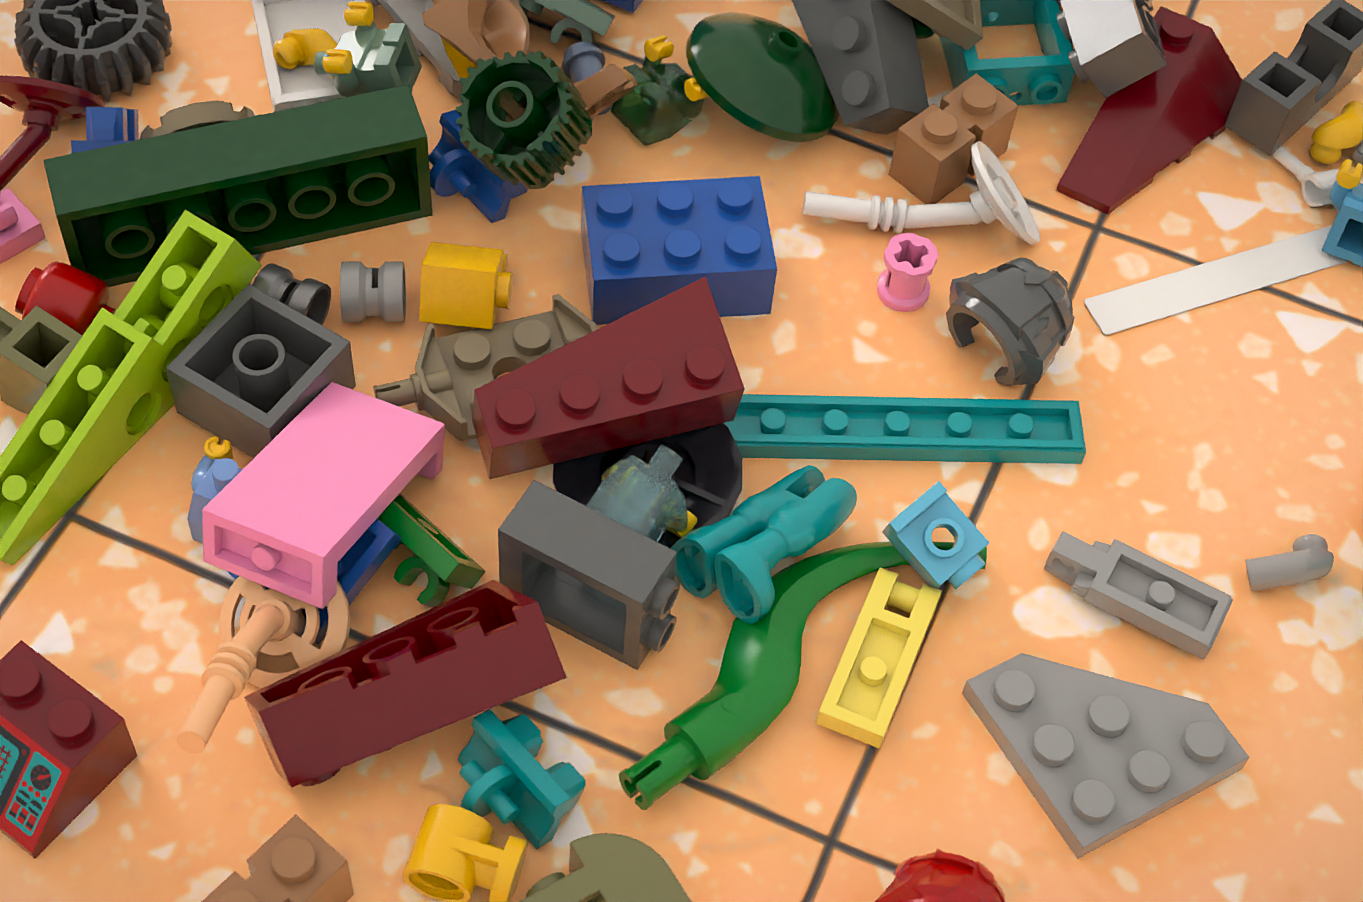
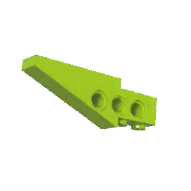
(115, 380)

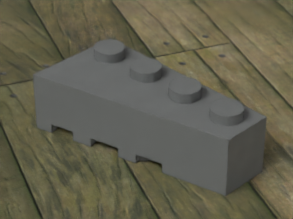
(1112, 41)
(866, 60)

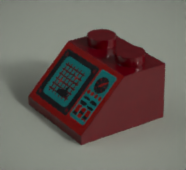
(54, 748)

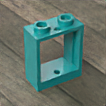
(1035, 78)

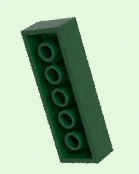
(255, 178)

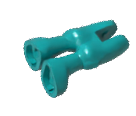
(758, 534)

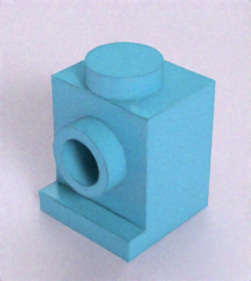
(912, 533)

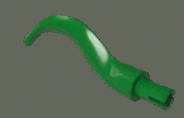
(755, 673)

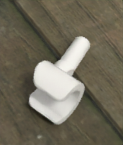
(1315, 185)

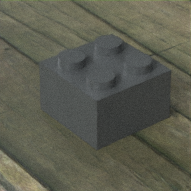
(256, 370)

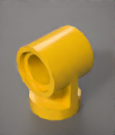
(456, 855)

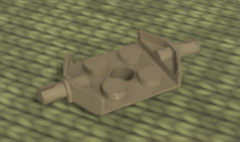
(461, 362)

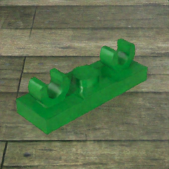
(435, 553)

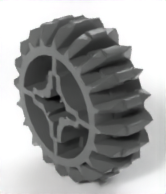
(93, 42)

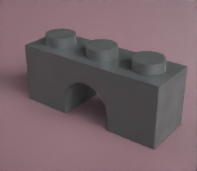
(1291, 90)

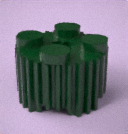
(522, 118)

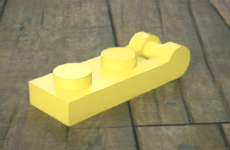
(878, 659)

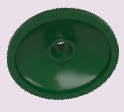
(762, 76)

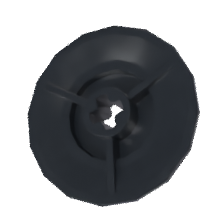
(706, 476)

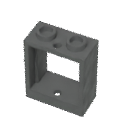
(589, 574)

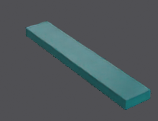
(909, 429)

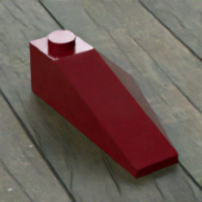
(1155, 117)

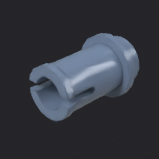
(583, 61)

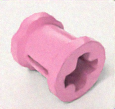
(908, 265)

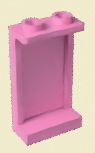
(318, 491)

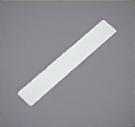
(1211, 282)

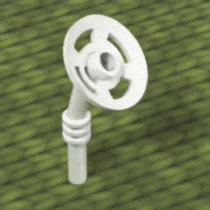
(993, 200)

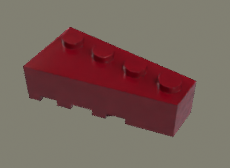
(613, 388)
(406, 683)

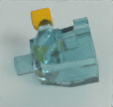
(645, 496)

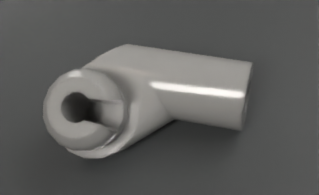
(1305, 563)

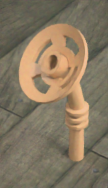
(267, 624)

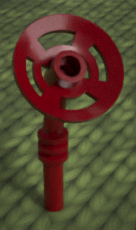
(42, 108)

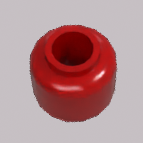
(65, 294)

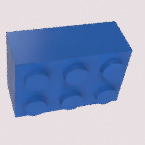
(668, 234)

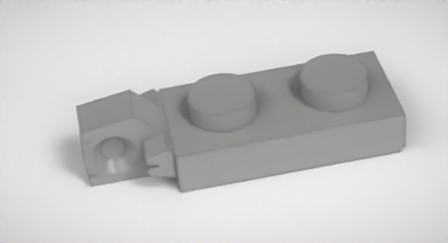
(1142, 591)

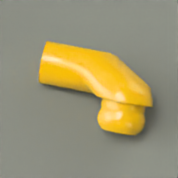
(301, 46)
(1338, 134)

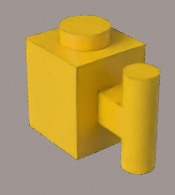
(464, 285)

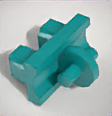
(511, 782)

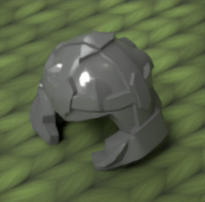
(1023, 310)

